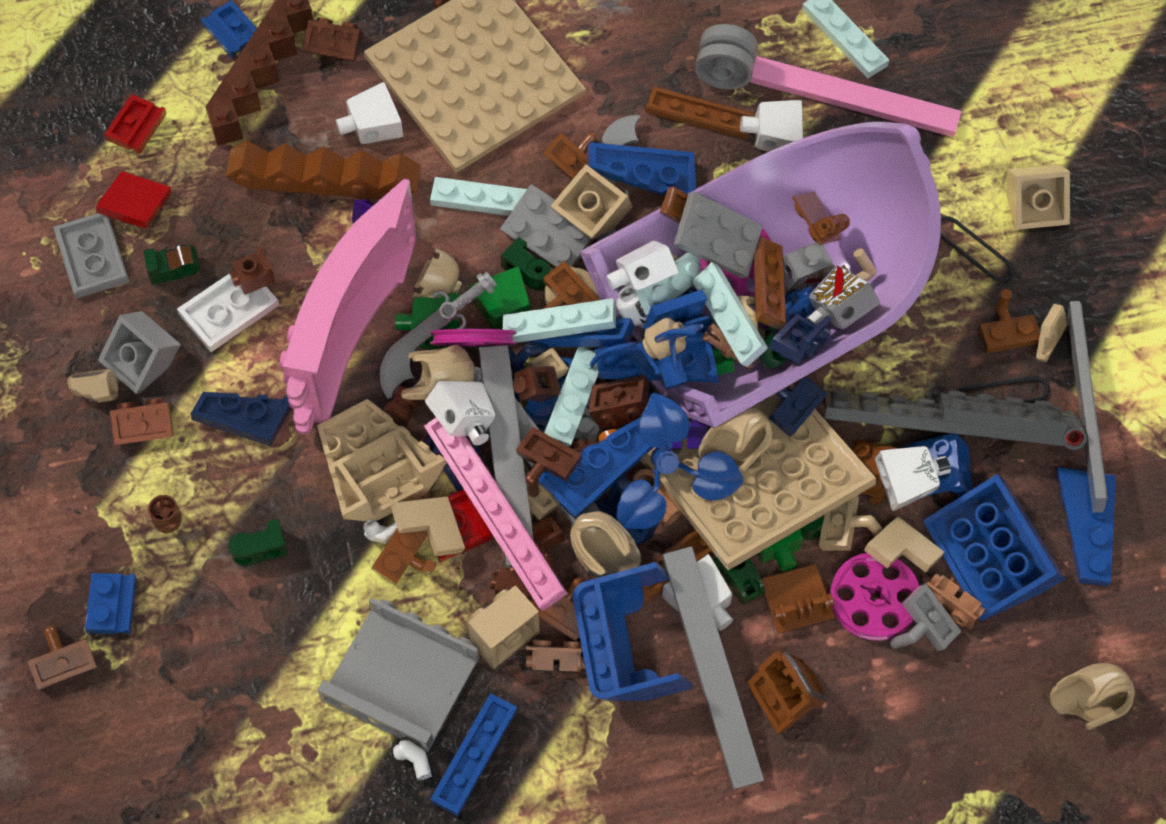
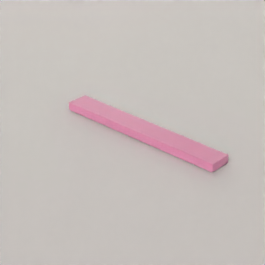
(855, 96)
(498, 516)

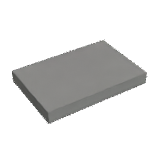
(91, 255)

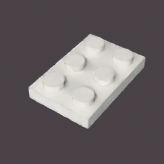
(225, 311)

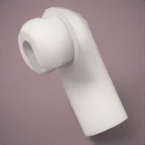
(377, 532)
(416, 755)

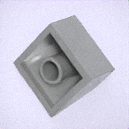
(138, 350)

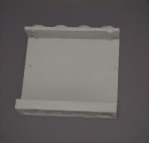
(401, 674)

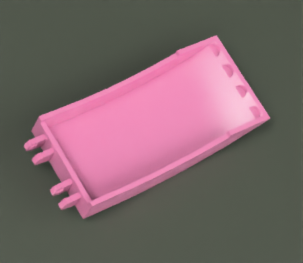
(342, 303)

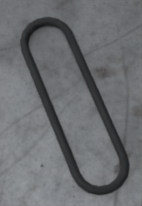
(981, 242)
(1047, 390)

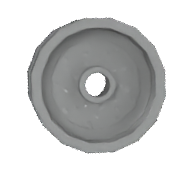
(726, 56)

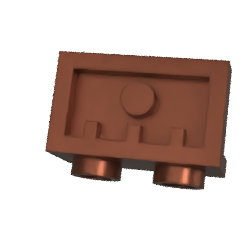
(332, 40)
(619, 401)
(142, 422)

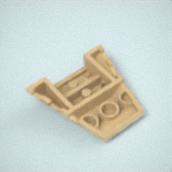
(375, 462)

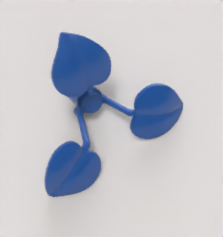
(671, 367)
(659, 427)

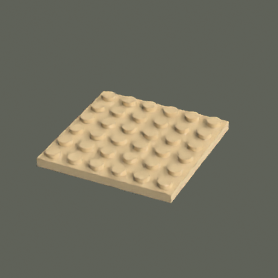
(474, 76)
(779, 492)

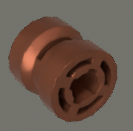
(400, 408)
(162, 507)

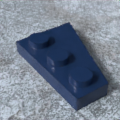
(246, 417)

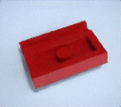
(135, 124)

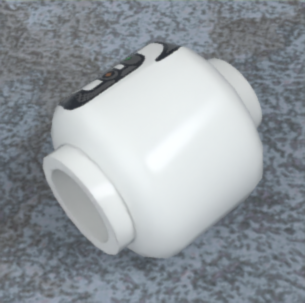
(630, 307)

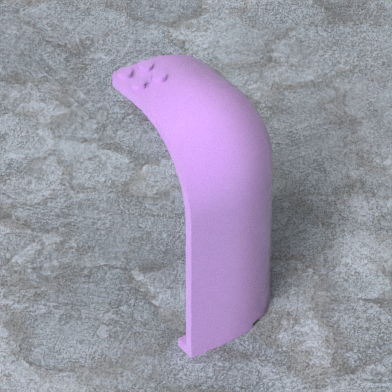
(859, 170)

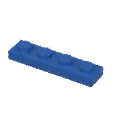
(600, 338)
(473, 755)

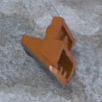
(786, 689)

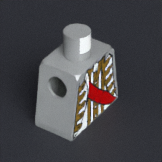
(807, 267)
(842, 298)

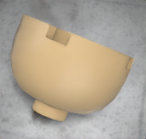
(438, 275)

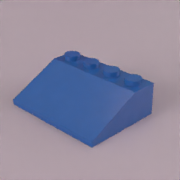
(993, 547)

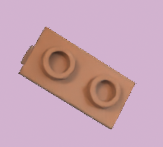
(962, 610)
(544, 655)

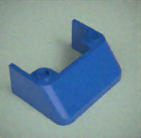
(605, 640)

